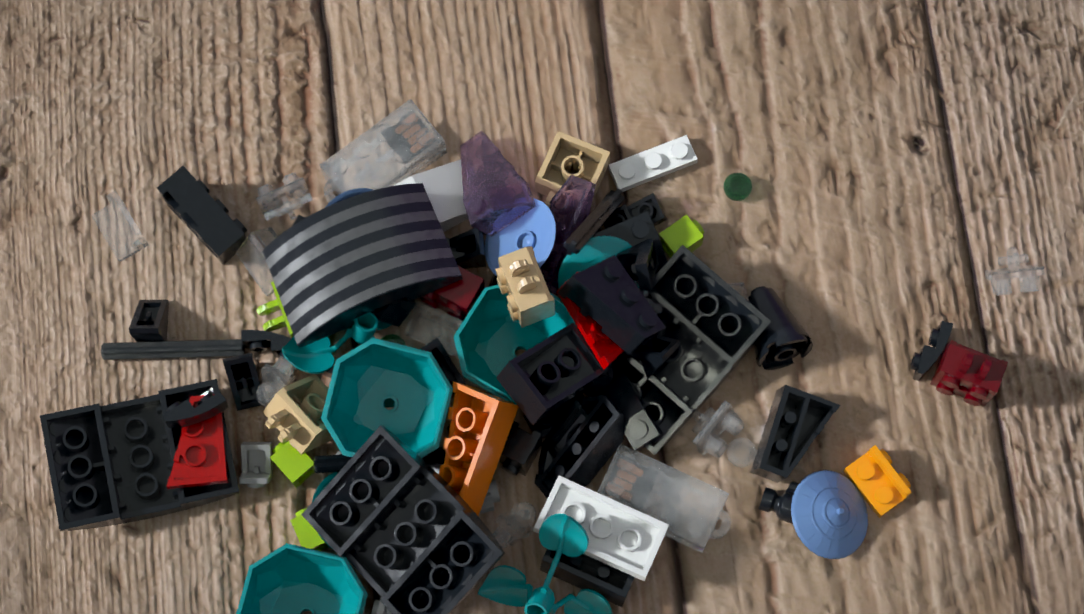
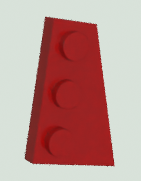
(601, 345)
(200, 453)

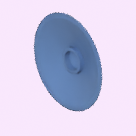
(532, 229)
(829, 514)

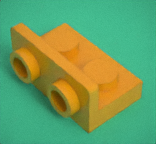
(878, 480)

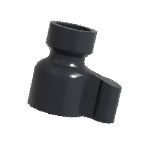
(779, 503)

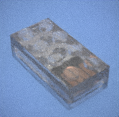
(385, 153)
(667, 495)

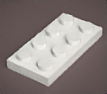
(615, 531)

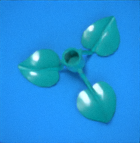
(317, 356)
(509, 584)

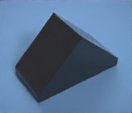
(469, 249)
(150, 321)
(244, 380)

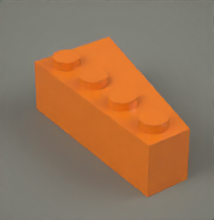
(475, 441)

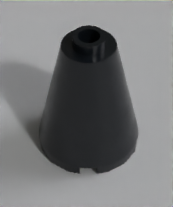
(783, 336)

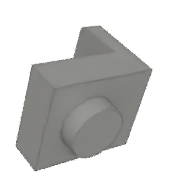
(256, 464)

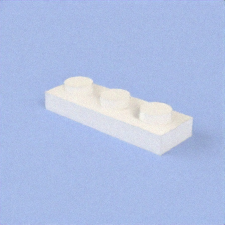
(652, 163)

